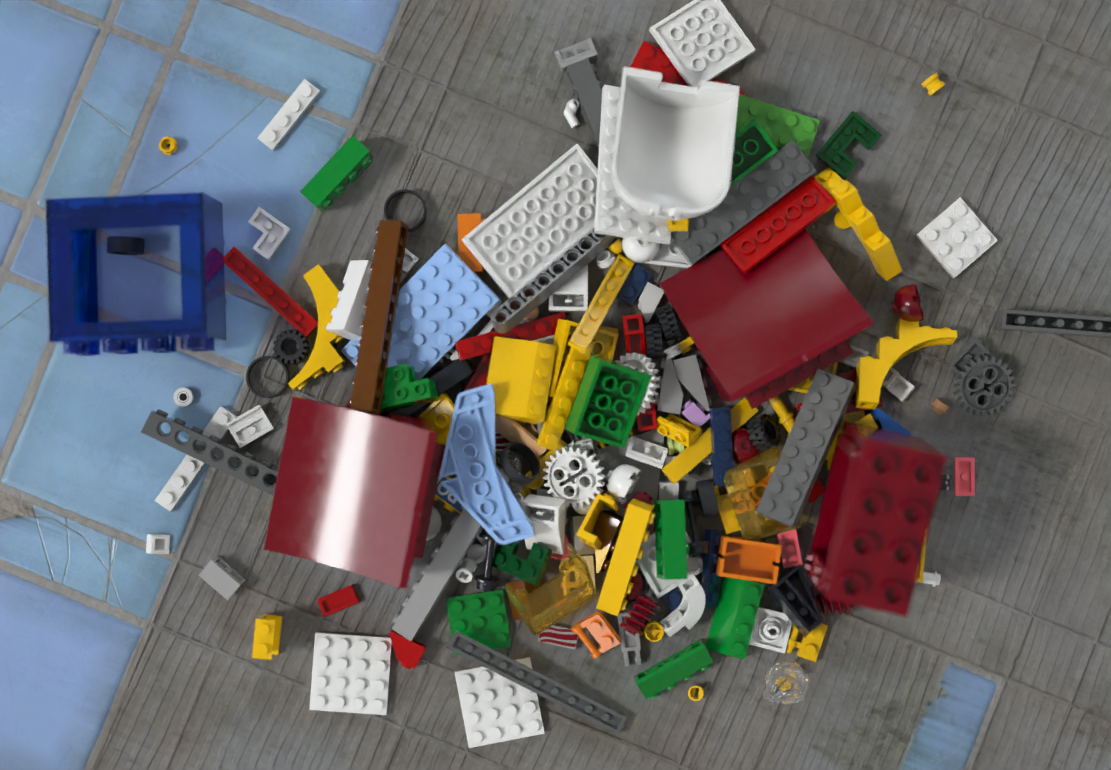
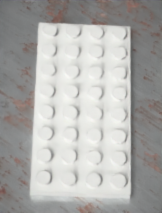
(612, 213)
(537, 222)

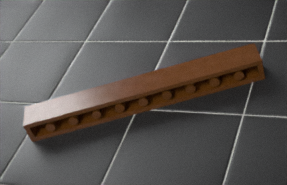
(379, 316)

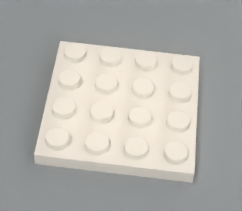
(702, 40)
(350, 673)
(497, 707)

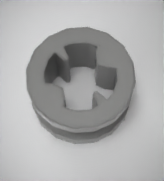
(673, 351)

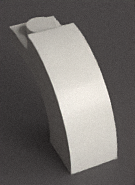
(689, 609)

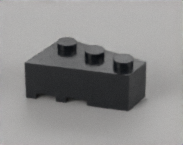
(796, 601)

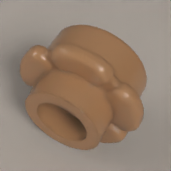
(939, 406)

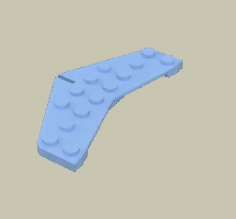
(478, 481)

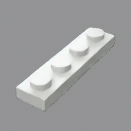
(288, 114)

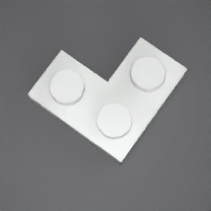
(273, 232)

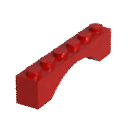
(635, 343)

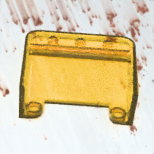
(746, 487)

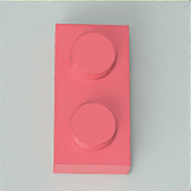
(964, 476)
(790, 549)

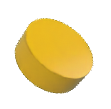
(840, 221)

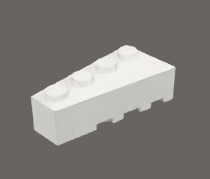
(351, 306)

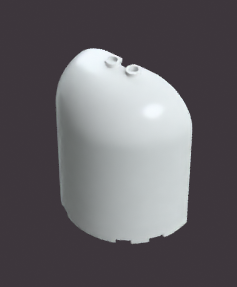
(673, 144)

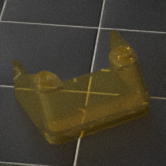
(557, 596)

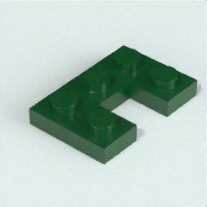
(851, 128)
(527, 570)

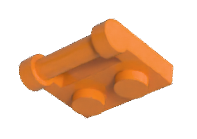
(600, 630)

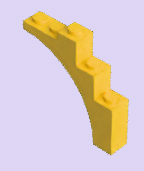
(862, 222)
(889, 351)
(324, 353)

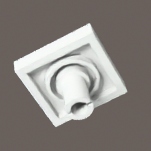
(771, 630)

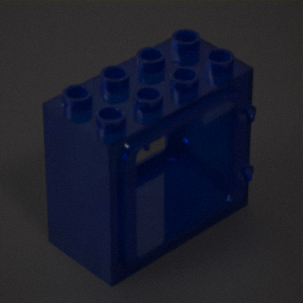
(74, 277)

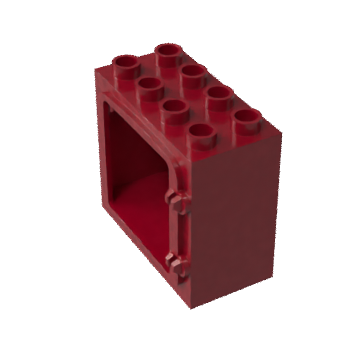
(875, 518)

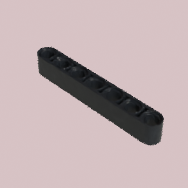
(444, 381)

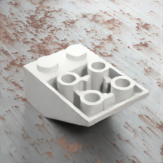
(572, 295)
(548, 521)

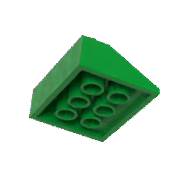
(607, 402)

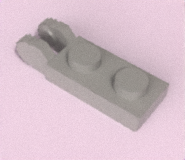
(628, 641)

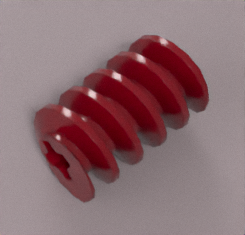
(830, 605)
(640, 615)

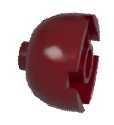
(908, 304)
(742, 446)

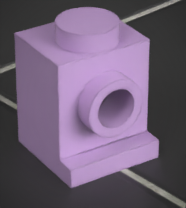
(694, 413)

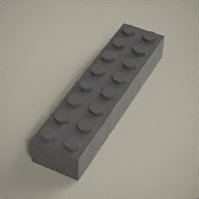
(744, 202)
(806, 448)

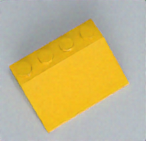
(604, 347)
(521, 378)

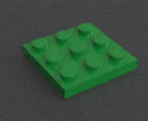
(480, 618)

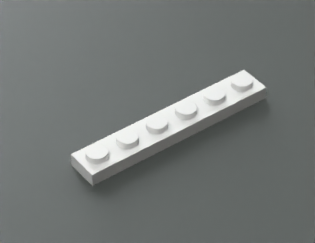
(190, 466)

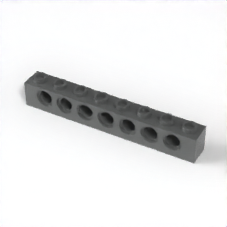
(153, 429)

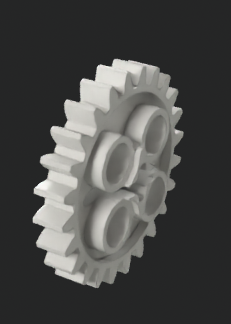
(643, 364)
(564, 461)

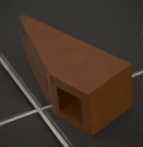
(607, 530)

